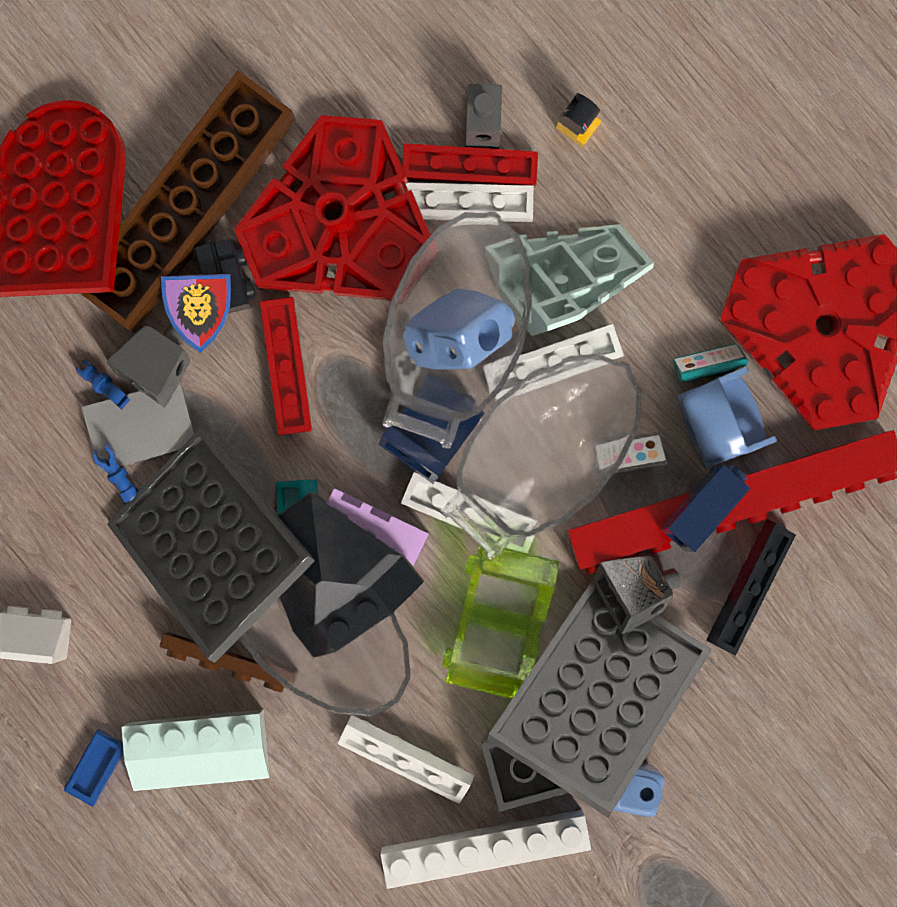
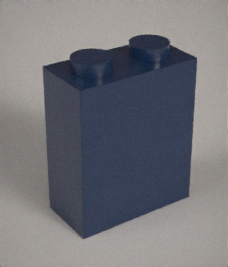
(706, 507)

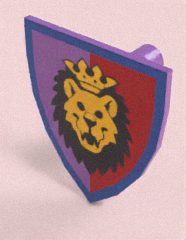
(197, 306)

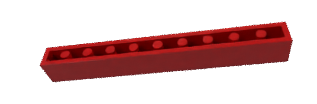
(771, 489)

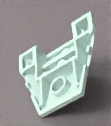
(579, 273)

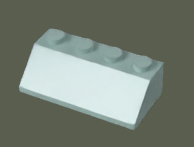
(196, 750)

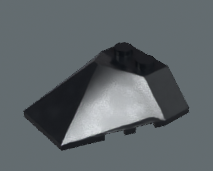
(348, 584)

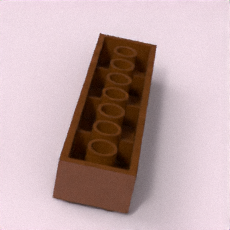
(192, 195)

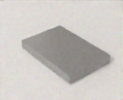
(140, 428)

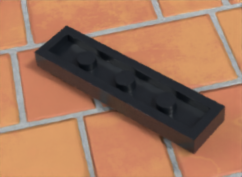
(751, 587)

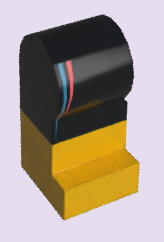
(579, 119)

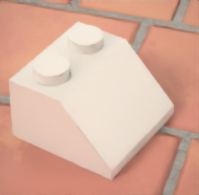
(33, 636)

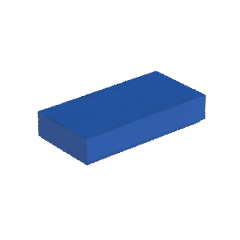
(95, 768)

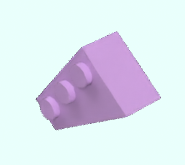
(386, 527)

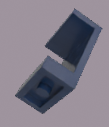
(422, 453)

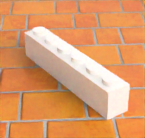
(485, 848)

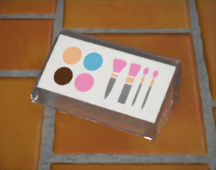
(644, 452)

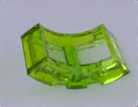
(498, 619)

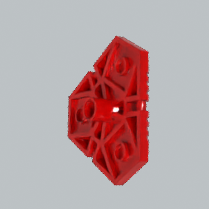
(290, 233)
(775, 311)

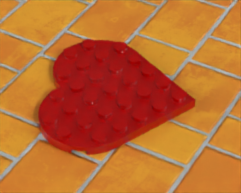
(60, 202)

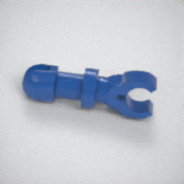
(102, 384)
(116, 474)

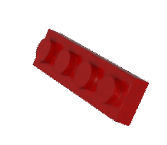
(470, 165)
(286, 366)

